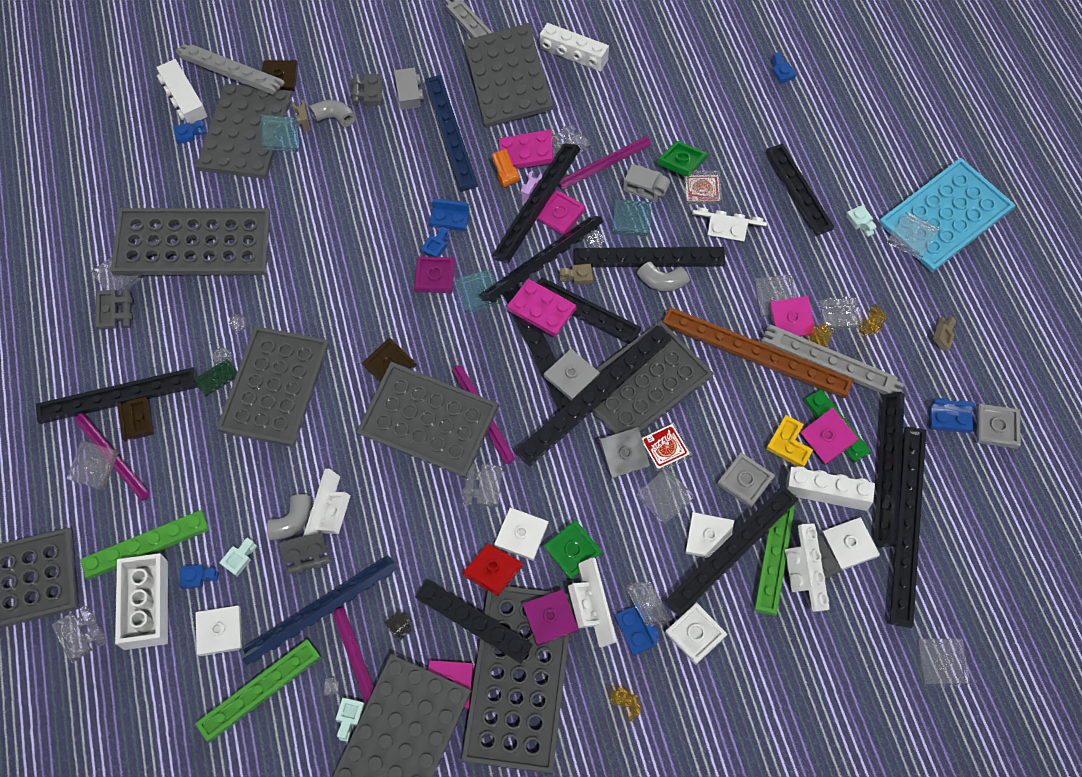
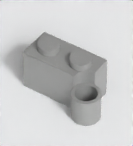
(407, 88)
(645, 183)

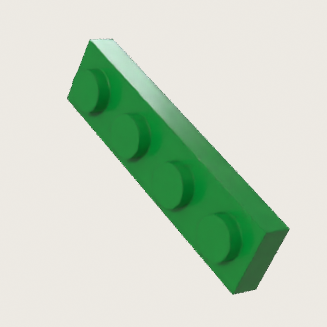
(819, 405)

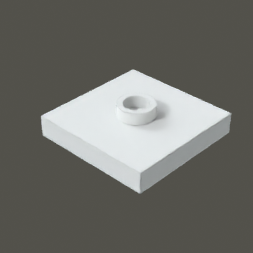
(521, 534)
(707, 534)
(850, 543)
(218, 630)
(696, 633)

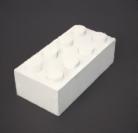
(142, 602)

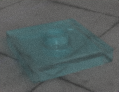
(279, 133)
(632, 217)
(470, 288)

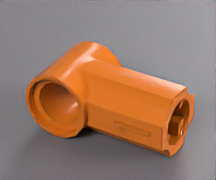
(507, 173)

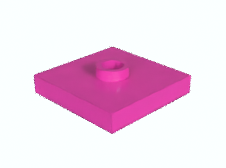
(561, 212)
(793, 315)
(829, 436)
(455, 672)

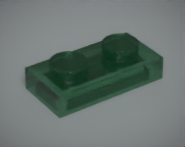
(215, 377)

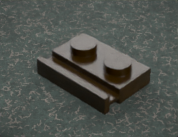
(135, 419)

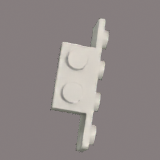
(728, 226)
(328, 506)
(806, 568)
(591, 604)

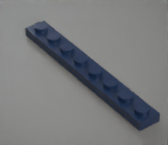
(451, 133)
(312, 613)

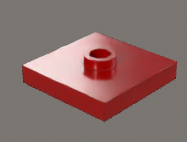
(492, 569)

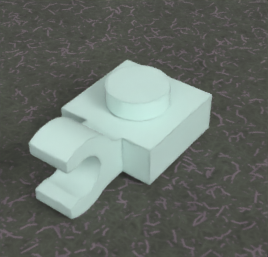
(861, 218)
(237, 559)
(348, 715)

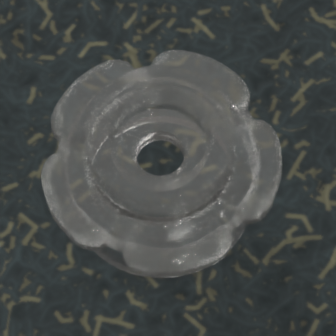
(599, 239)
(237, 322)
(221, 352)
(330, 686)

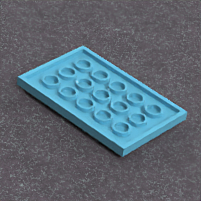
(958, 204)

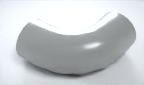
(333, 109)
(663, 281)
(293, 521)

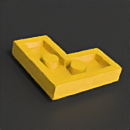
(785, 444)

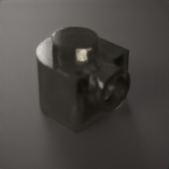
(399, 625)

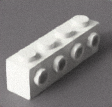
(574, 47)
(181, 91)
(830, 488)

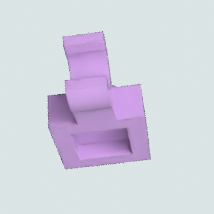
(528, 188)

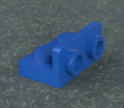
(449, 214)
(951, 415)
(635, 632)

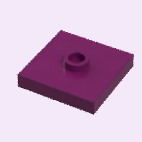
(434, 274)
(550, 617)

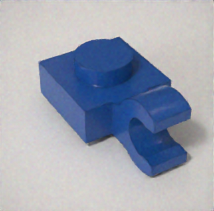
(782, 71)
(187, 132)
(436, 245)
(194, 575)

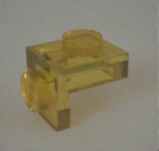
(875, 323)
(821, 334)
(623, 698)

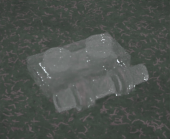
(566, 132)
(841, 317)
(489, 485)
(72, 637)

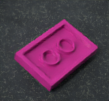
(529, 148)
(541, 307)

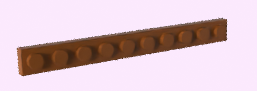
(758, 352)

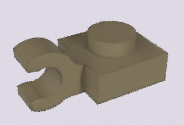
(302, 117)
(579, 274)
(943, 335)

